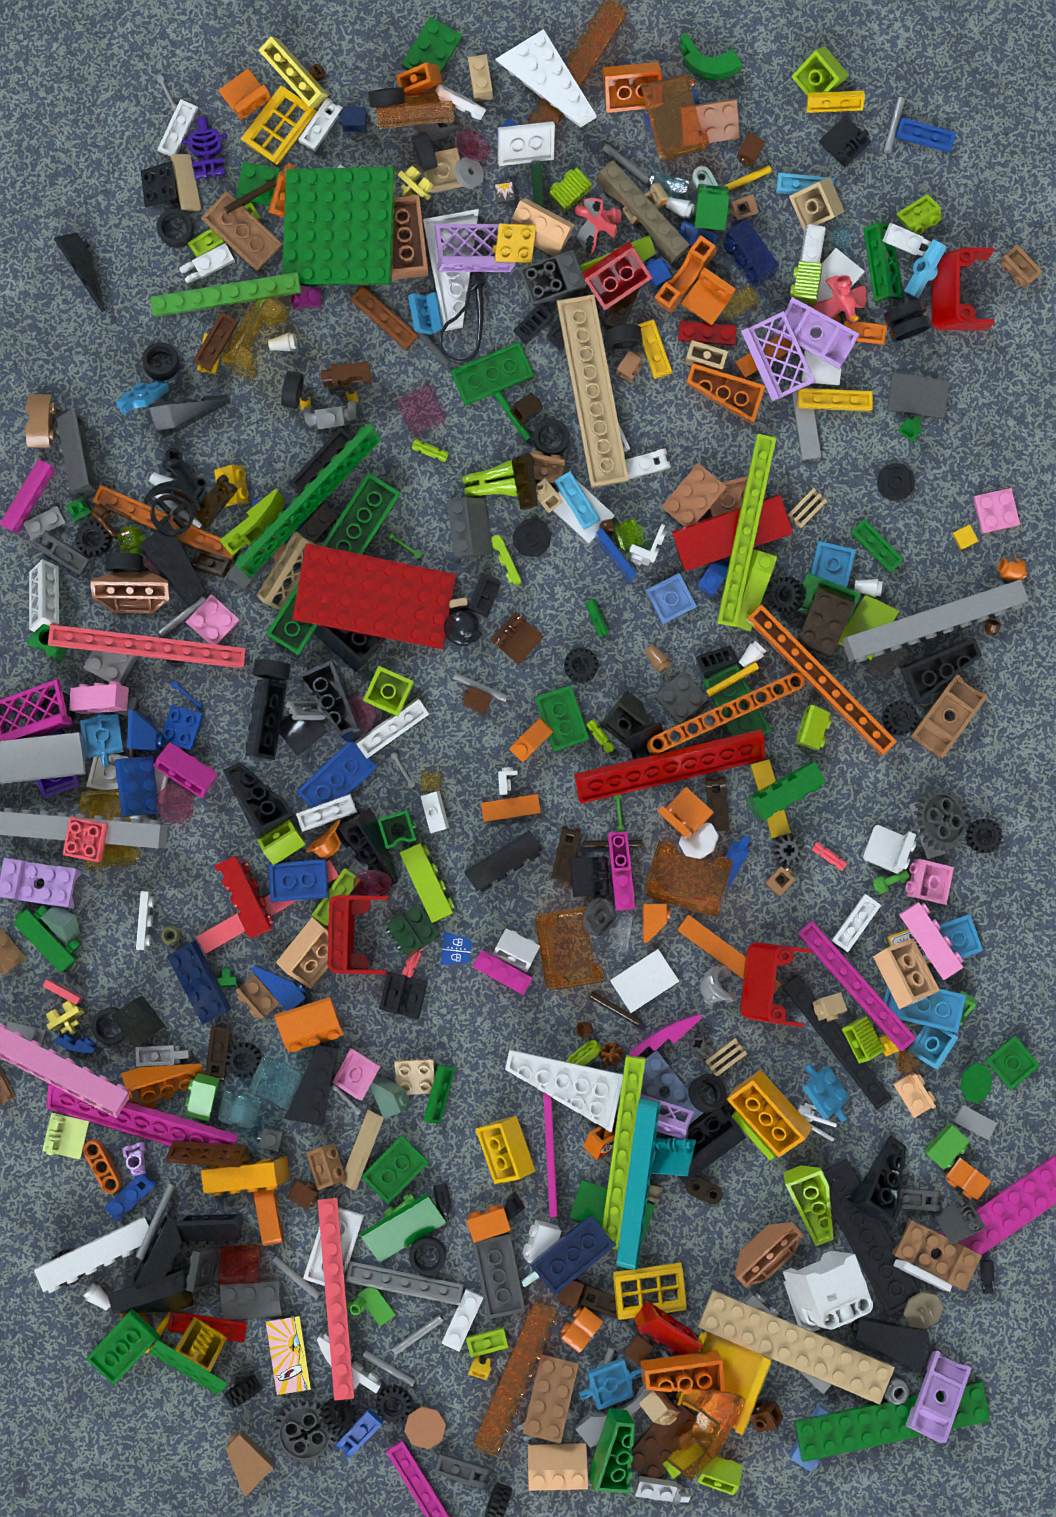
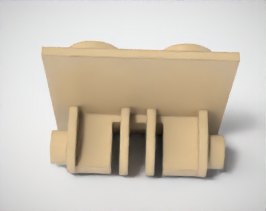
(415, 1075)

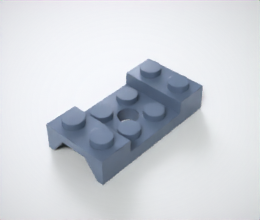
(659, 1075)

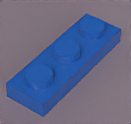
(925, 135)

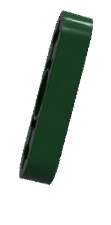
(537, 183)

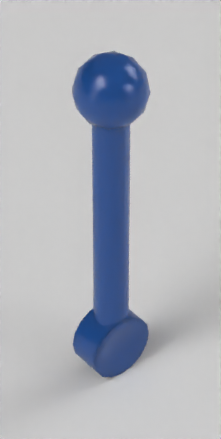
(174, 684)

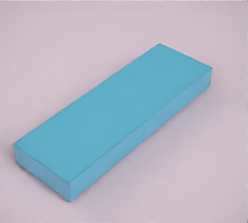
(794, 183)
(577, 500)

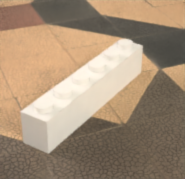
(91, 1255)

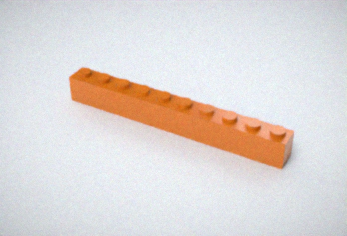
(820, 680)

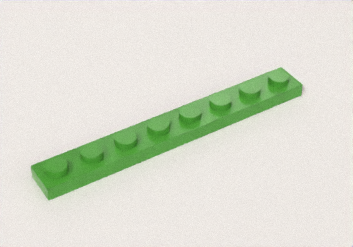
(225, 294)

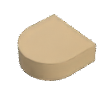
(459, 603)

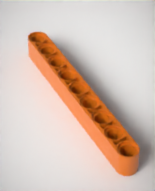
(734, 709)

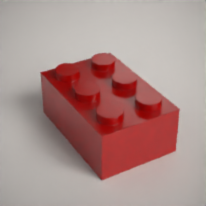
(616, 275)

